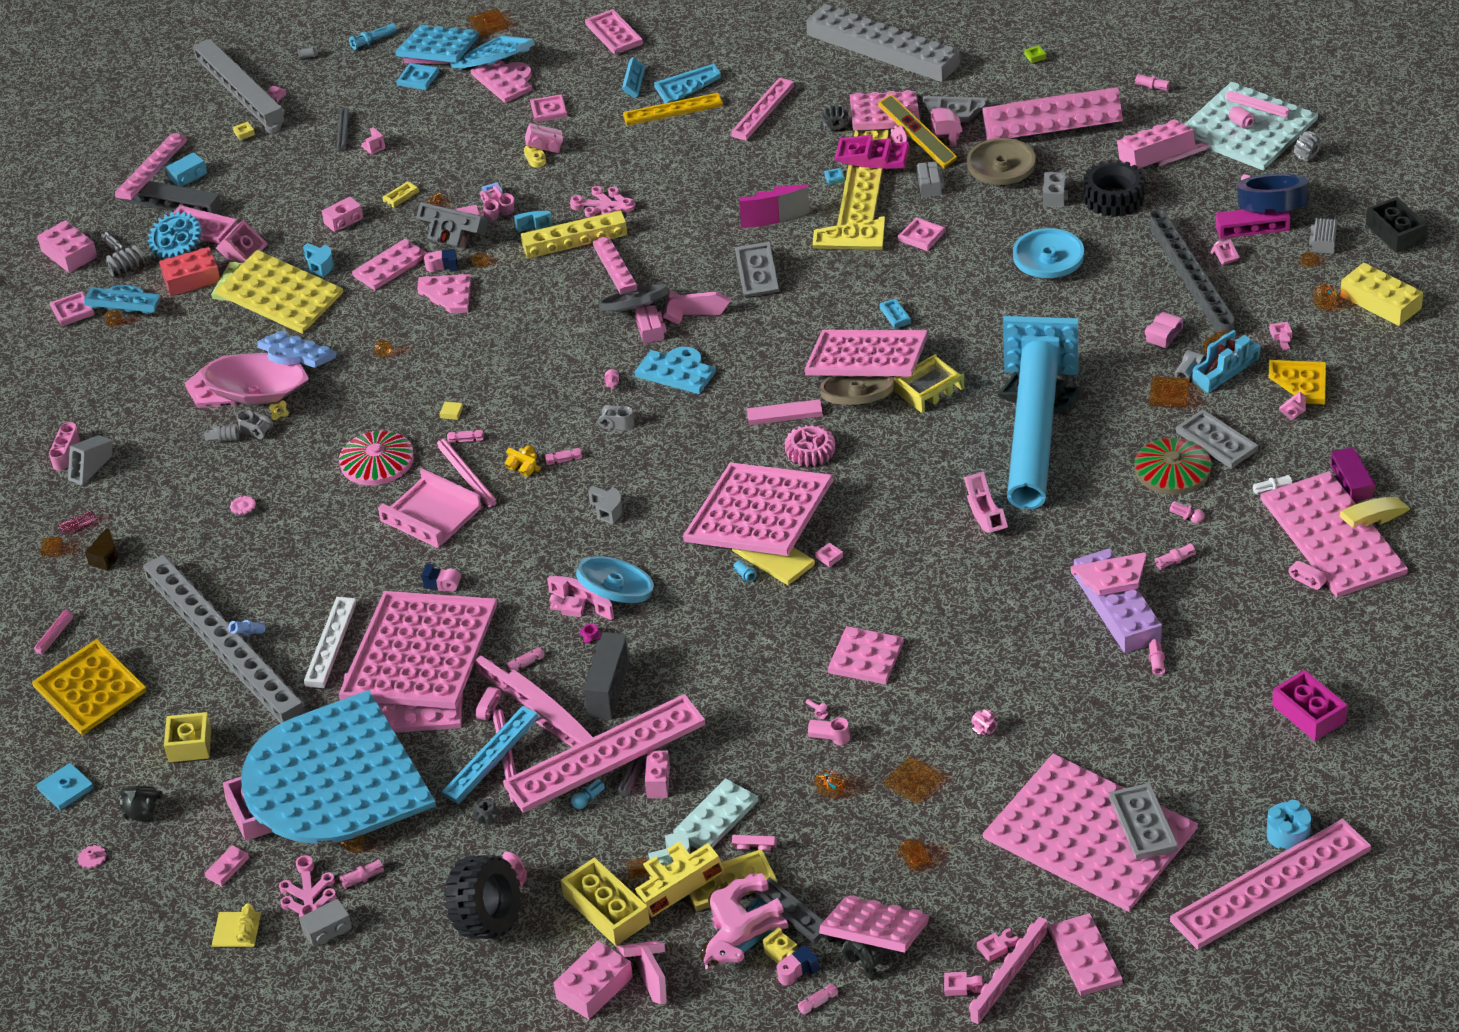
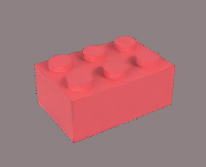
(189, 271)

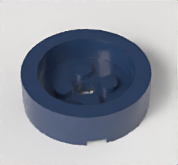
(1273, 192)

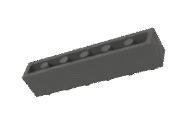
(171, 197)

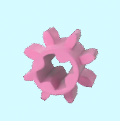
(984, 722)

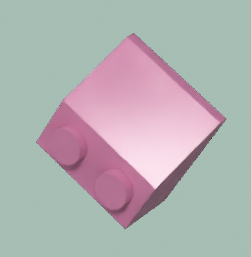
(241, 243)

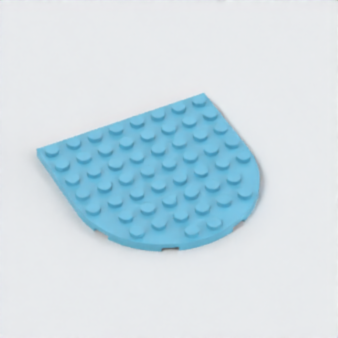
(332, 774)

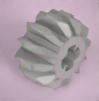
(1307, 146)

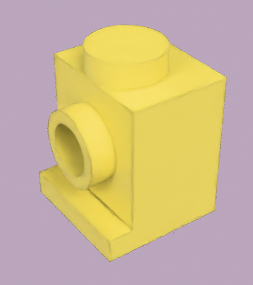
(778, 945)

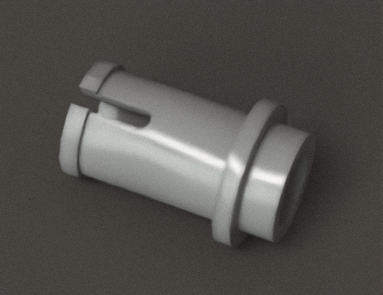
(308, 52)

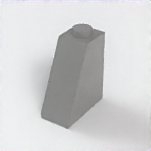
(88, 458)

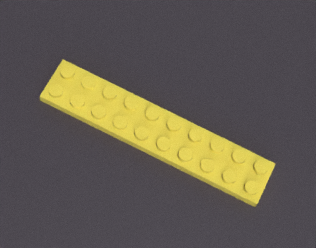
(861, 187)

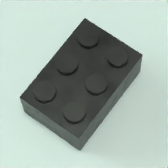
(1396, 224)

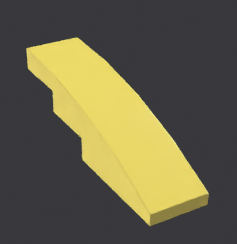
(1375, 510)

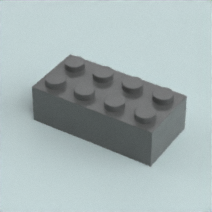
(606, 675)

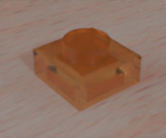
(51, 546)

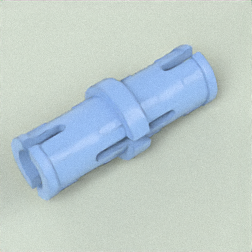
(246, 627)

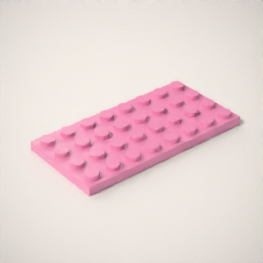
(1345, 554)

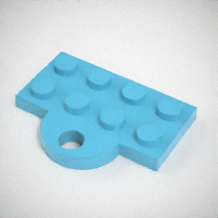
(122, 297)
(676, 369)

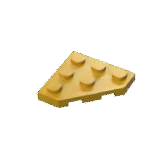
(1300, 377)

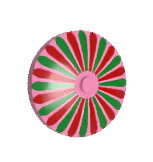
(376, 457)

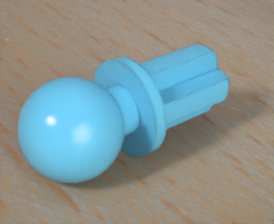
(580, 800)

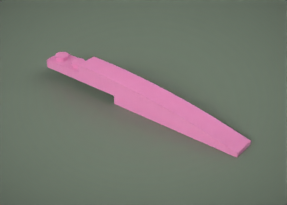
(550, 713)

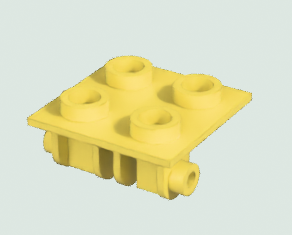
(237, 928)

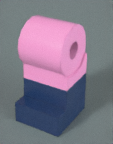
(441, 260)
(440, 579)
(796, 965)

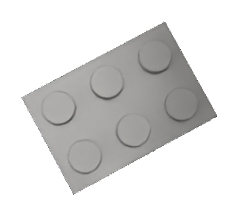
(756, 269)

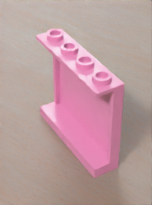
(432, 509)

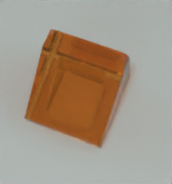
(636, 868)

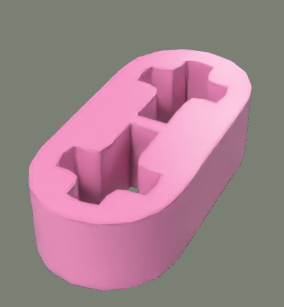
(1307, 575)
(488, 703)

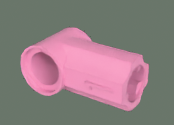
(836, 730)

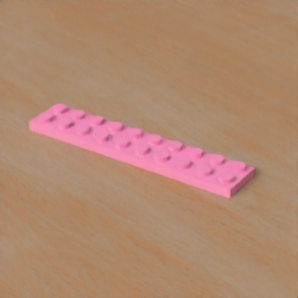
(603, 753)
(1270, 884)

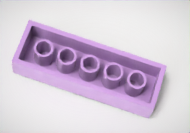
(1123, 612)

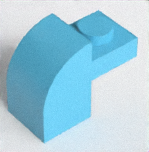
(319, 259)

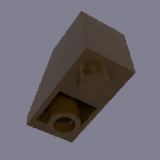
(102, 551)

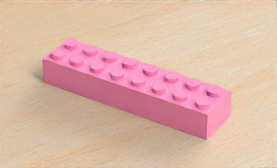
(1053, 114)

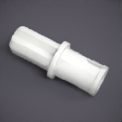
(1271, 484)

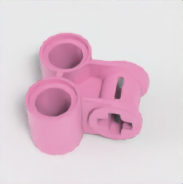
(496, 203)

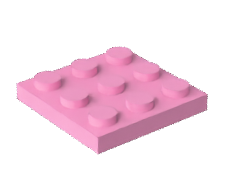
(865, 655)

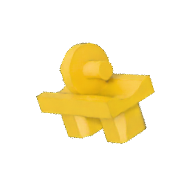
(525, 457)

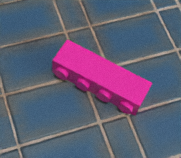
(1248, 223)

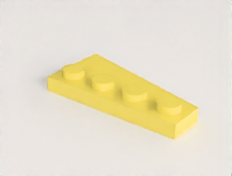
(860, 236)

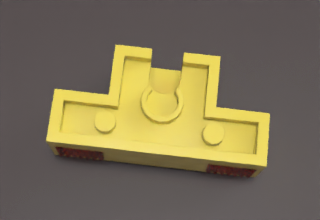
(679, 878)

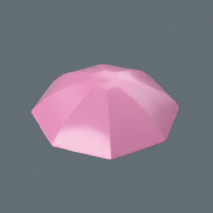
(252, 378)

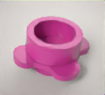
(590, 633)

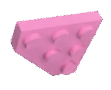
(448, 291)

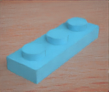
(633, 77)

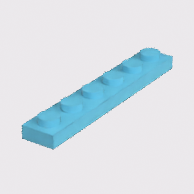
(490, 755)

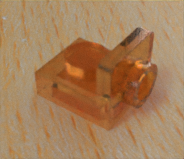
(913, 854)

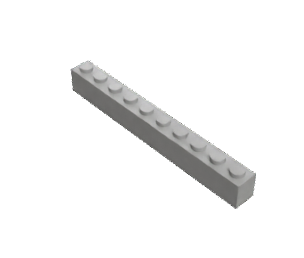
(239, 83)

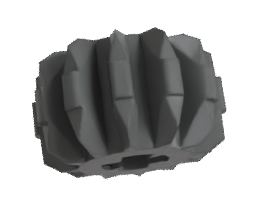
(835, 117)

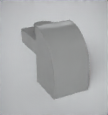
(607, 504)

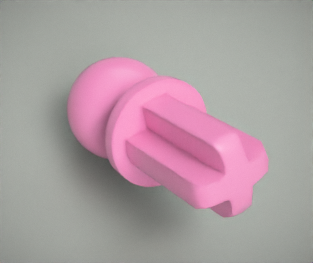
(611, 378)
(1195, 515)

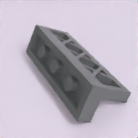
(794, 911)

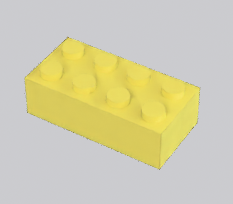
(1381, 294)
(605, 901)

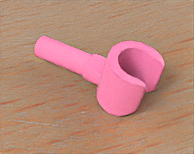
(820, 710)

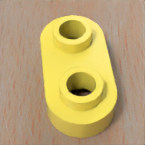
(535, 156)

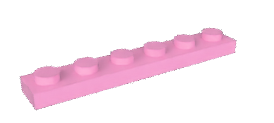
(762, 109)
(614, 265)
(1004, 975)

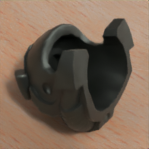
(139, 802)
(868, 954)

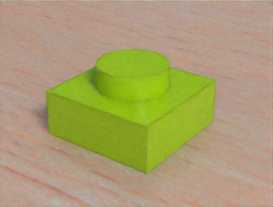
(1035, 54)

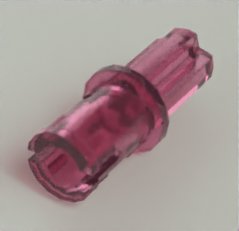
(76, 522)

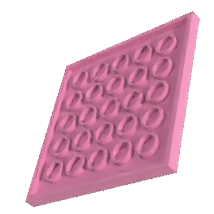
(758, 508)

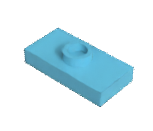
(895, 313)

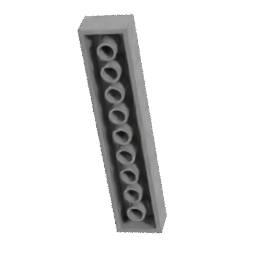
(883, 42)

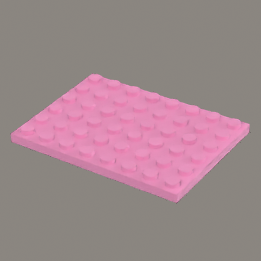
(419, 649)
(1071, 830)

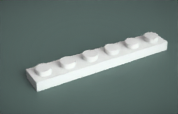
(330, 642)

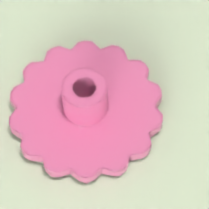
(242, 505)
(91, 857)

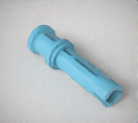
(366, 38)

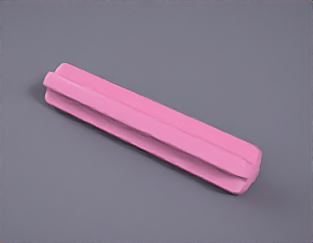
(53, 632)

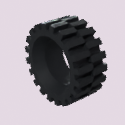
(1113, 176)

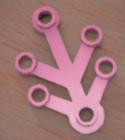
(603, 205)
(305, 866)

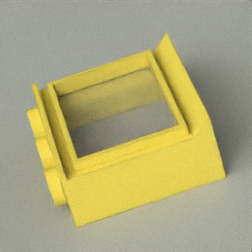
(927, 381)

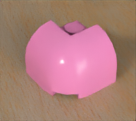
(946, 124)

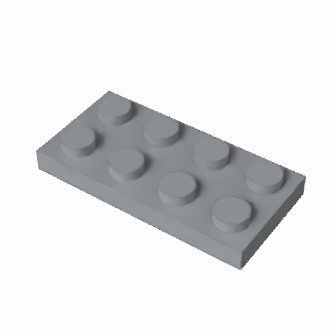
(1217, 438)
(1143, 821)

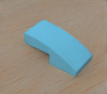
(535, 219)

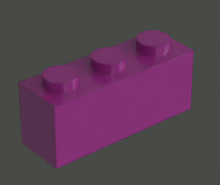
(1352, 474)

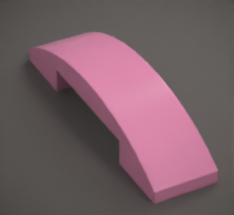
(564, 586)

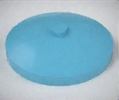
(1048, 253)
(614, 579)

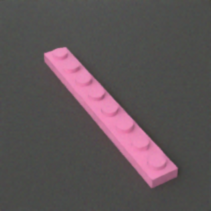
(150, 166)

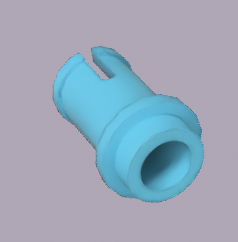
(748, 573)

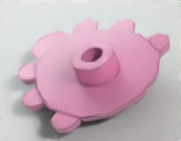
(898, 135)

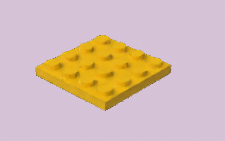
(89, 686)

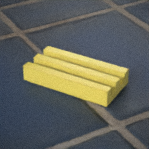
(400, 195)

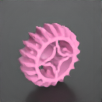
(810, 445)

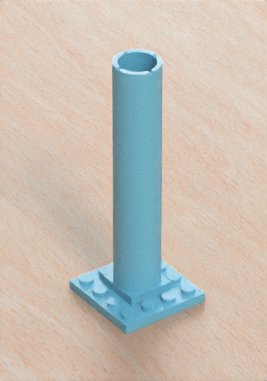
(1038, 351)

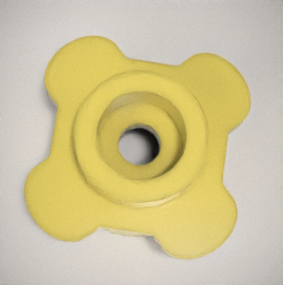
(278, 405)

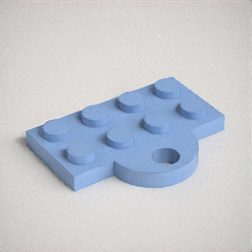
(293, 350)

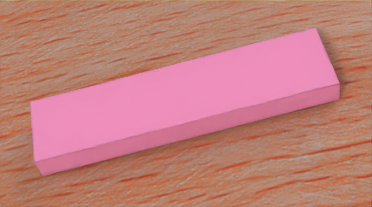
(784, 412)

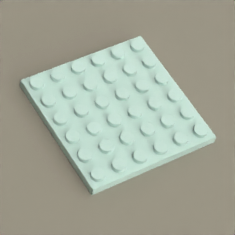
(1257, 144)

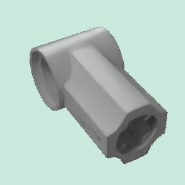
(1189, 361)

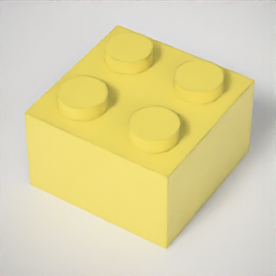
(187, 737)

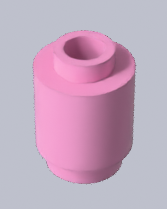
(1241, 117)

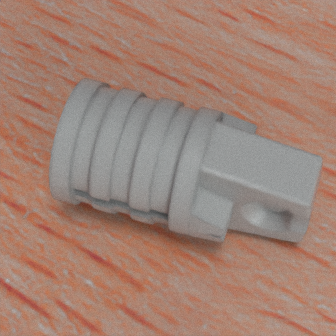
(223, 433)

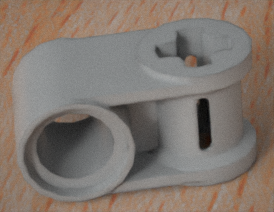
(618, 417)
(253, 423)

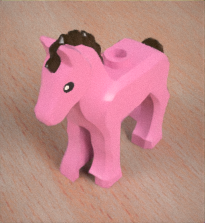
(735, 923)

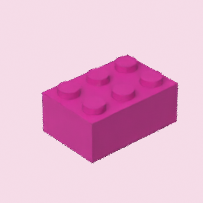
(1309, 705)

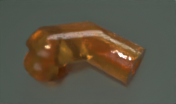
(434, 198)

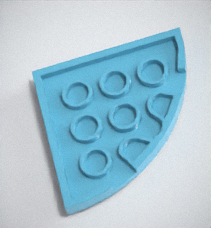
(493, 50)

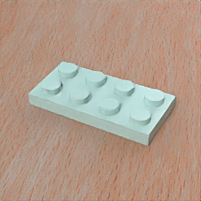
(717, 814)

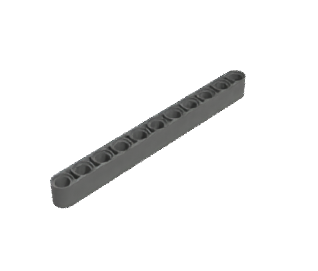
(1191, 272)

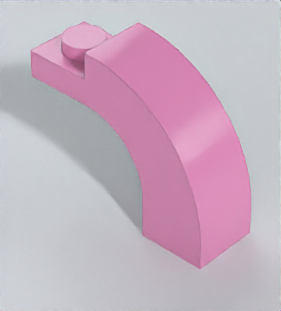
(982, 505)

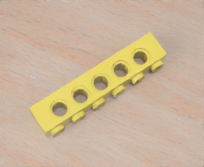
(573, 234)

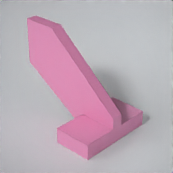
(693, 304)
(648, 967)

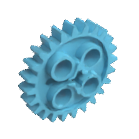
(174, 235)

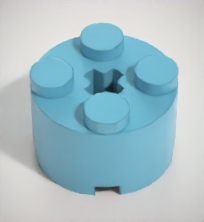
(1288, 824)

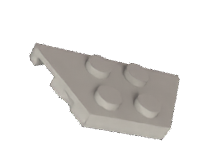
(964, 107)

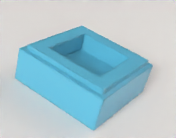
(834, 176)

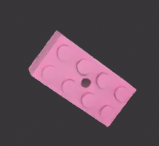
(1156, 144)

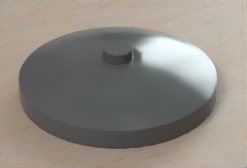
(633, 300)

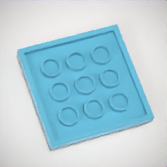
(437, 43)

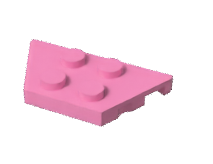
(202, 394)
(1112, 574)

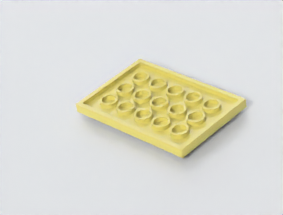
(279, 291)

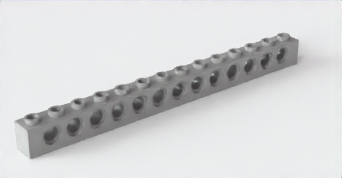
(229, 647)

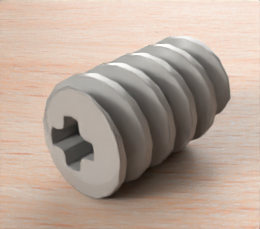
(124, 259)

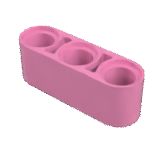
(60, 448)

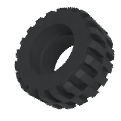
(478, 878)

